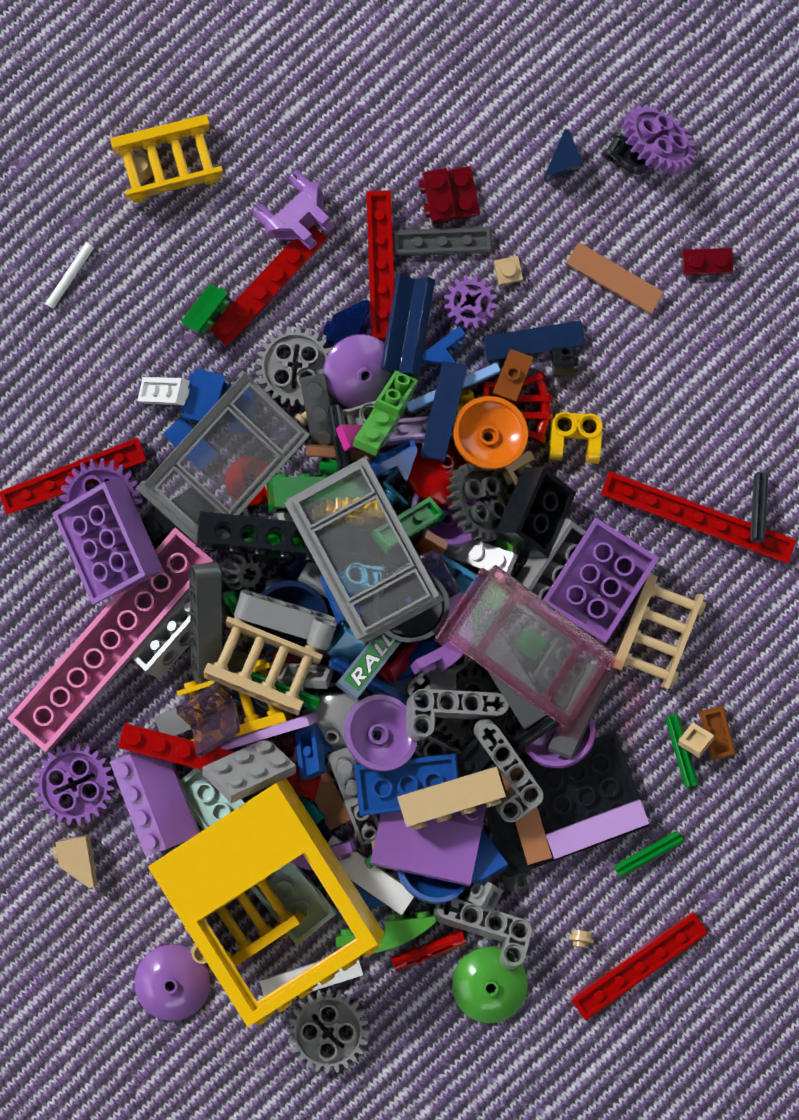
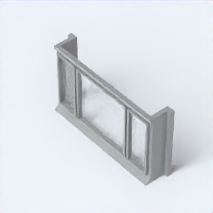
(224, 457)
(363, 551)

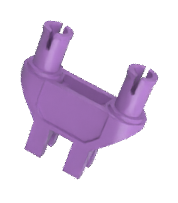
(298, 214)

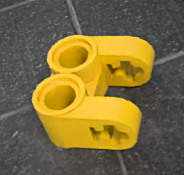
(576, 431)

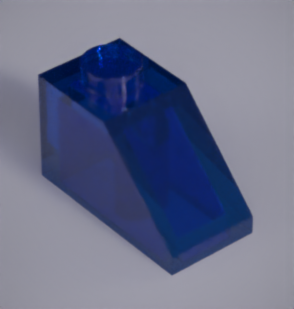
(346, 322)

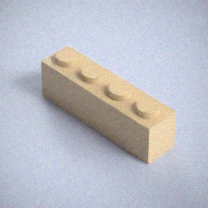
(451, 796)

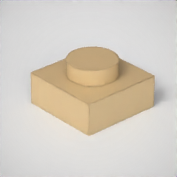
(143, 166)
(508, 271)
(696, 740)

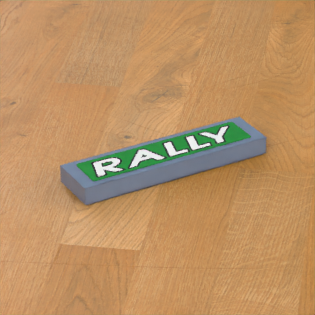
(367, 665)

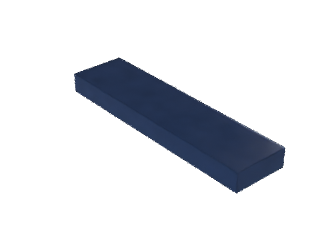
(534, 340)
(443, 411)

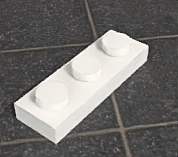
(163, 391)
(482, 555)

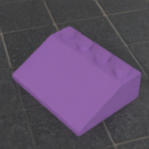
(107, 540)
(600, 580)
(435, 851)

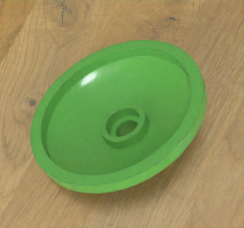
(484, 968)

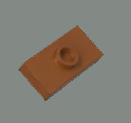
(513, 376)
(428, 542)
(715, 722)

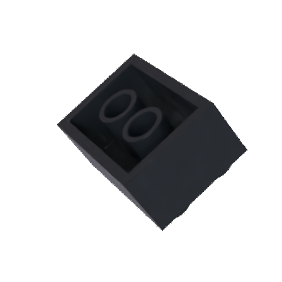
(536, 512)

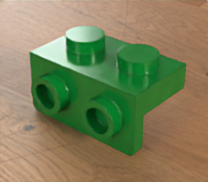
(204, 311)

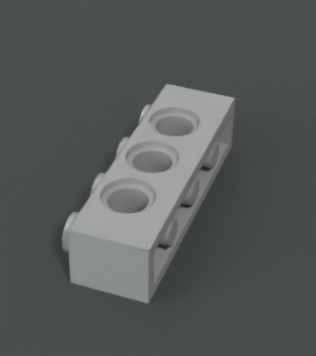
(166, 641)

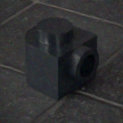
(564, 362)

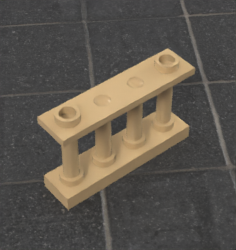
(632, 634)
(266, 690)

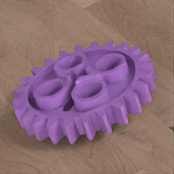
(659, 140)
(100, 473)
(65, 763)

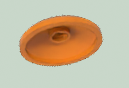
(494, 418)

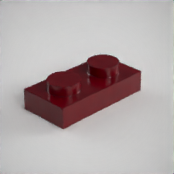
(707, 261)

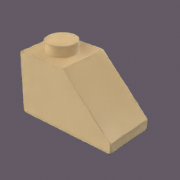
(77, 859)

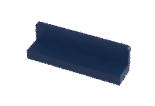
(408, 325)

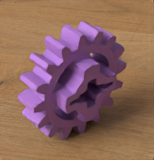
(476, 311)

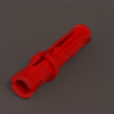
(427, 951)

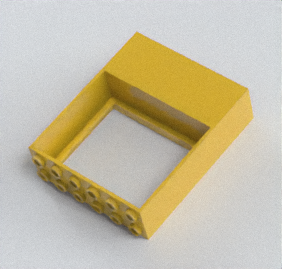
(238, 855)

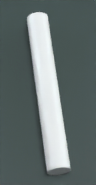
(69, 275)

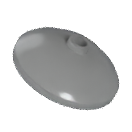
(332, 716)

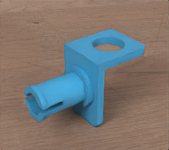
(393, 496)

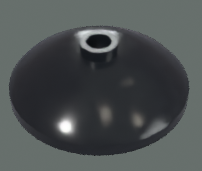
(426, 623)

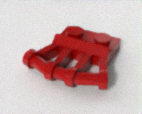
(544, 400)

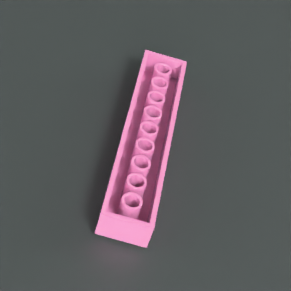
(106, 646)

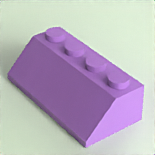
(155, 801)

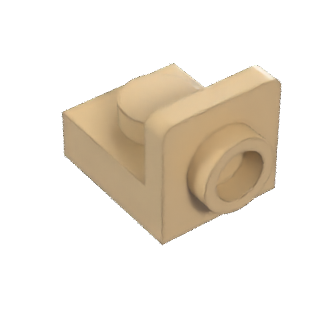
(523, 461)

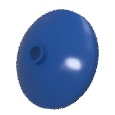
(430, 889)

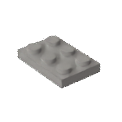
(249, 770)

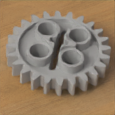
(273, 365)
(311, 1045)

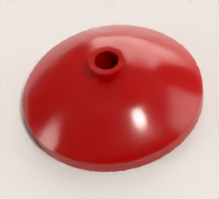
(432, 477)

